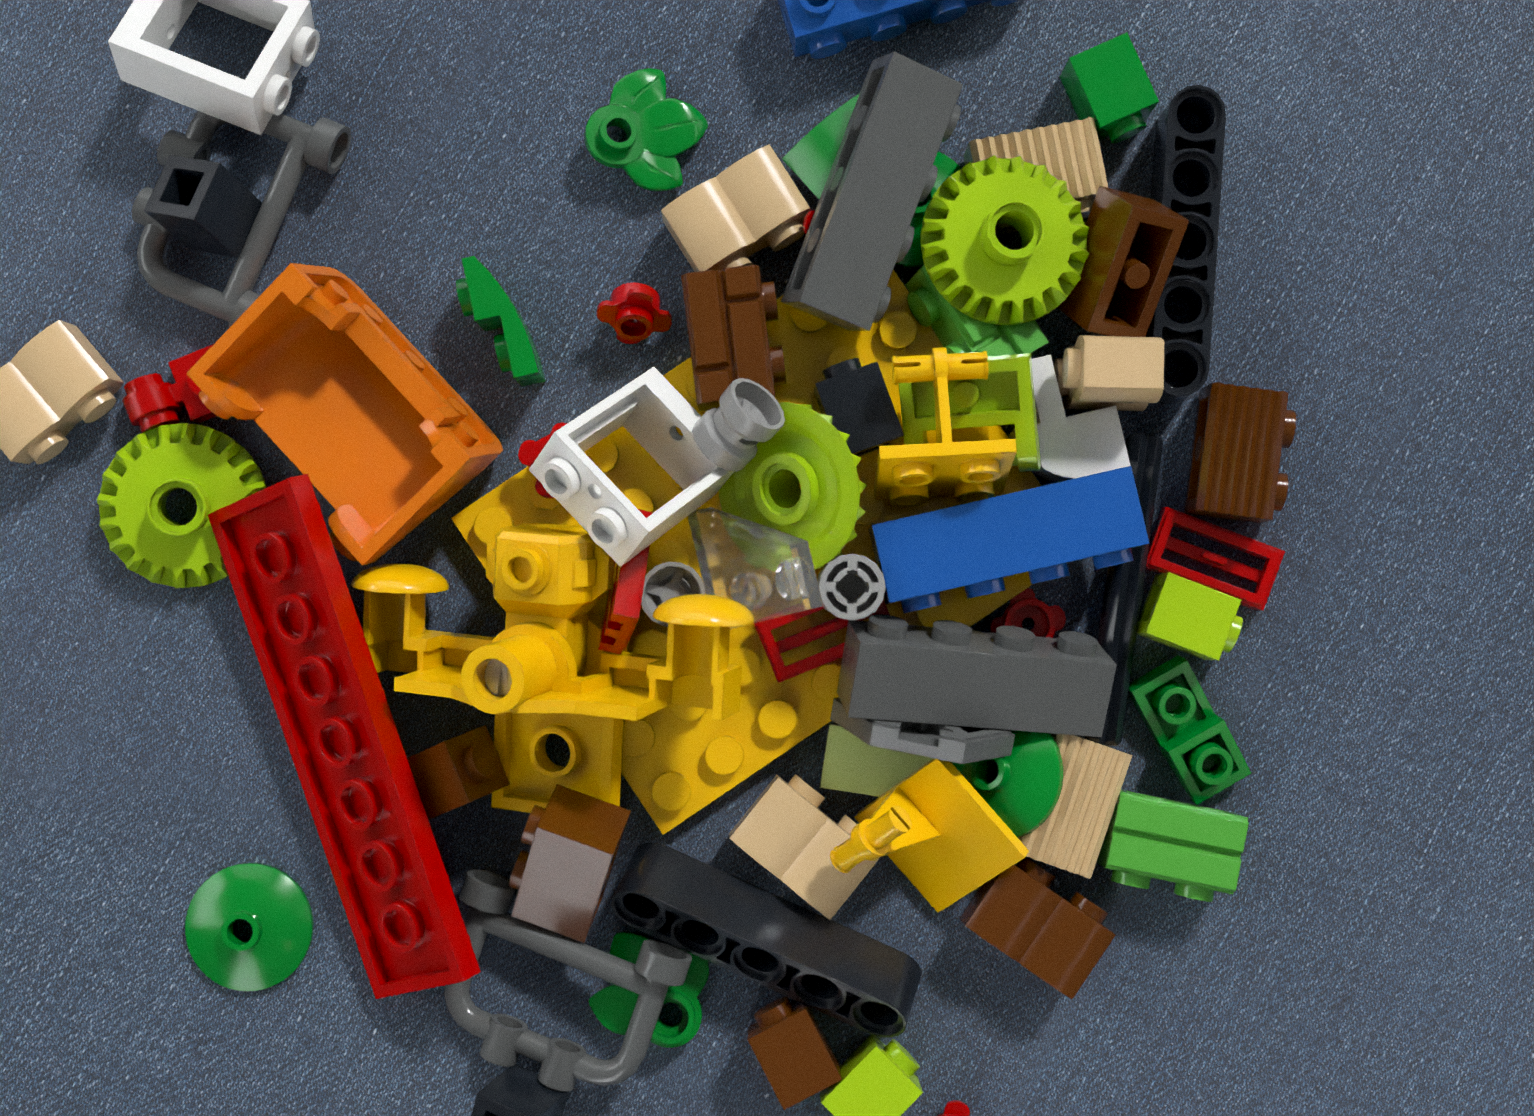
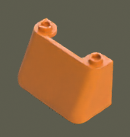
(347, 406)

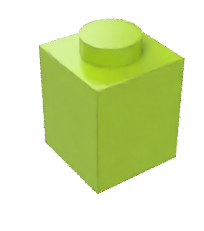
(1190, 617)
(874, 1081)

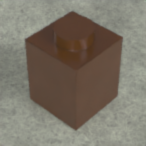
(457, 771)
(792, 1051)

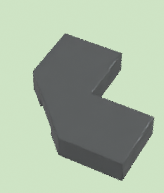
(934, 741)

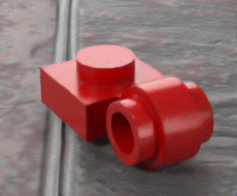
(155, 402)

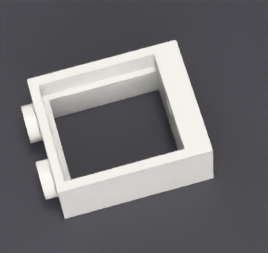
(144, 60)
(650, 413)

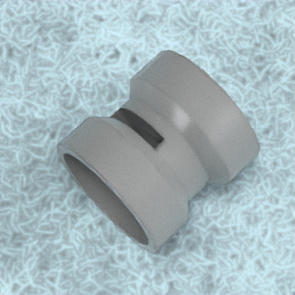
(733, 430)
(667, 582)
(841, 586)

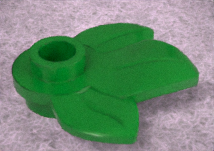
(654, 130)
(615, 1005)

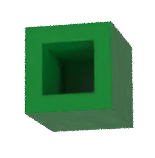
(1110, 88)

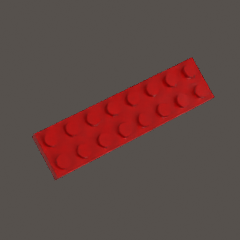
(343, 740)

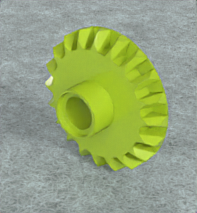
(976, 269)
(818, 458)
(136, 496)

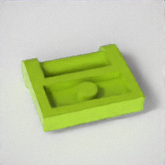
(1000, 400)

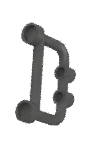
(318, 146)
(560, 1059)

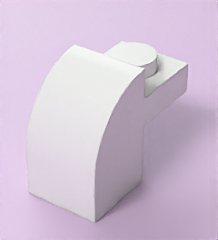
(1075, 443)

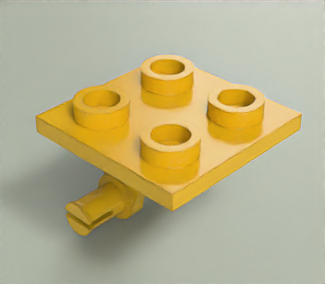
(942, 468)
(934, 833)

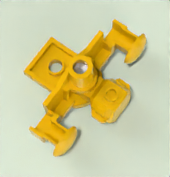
(546, 664)

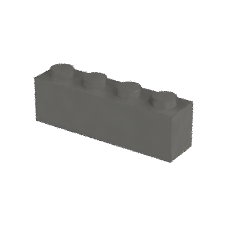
(873, 193)
(975, 677)

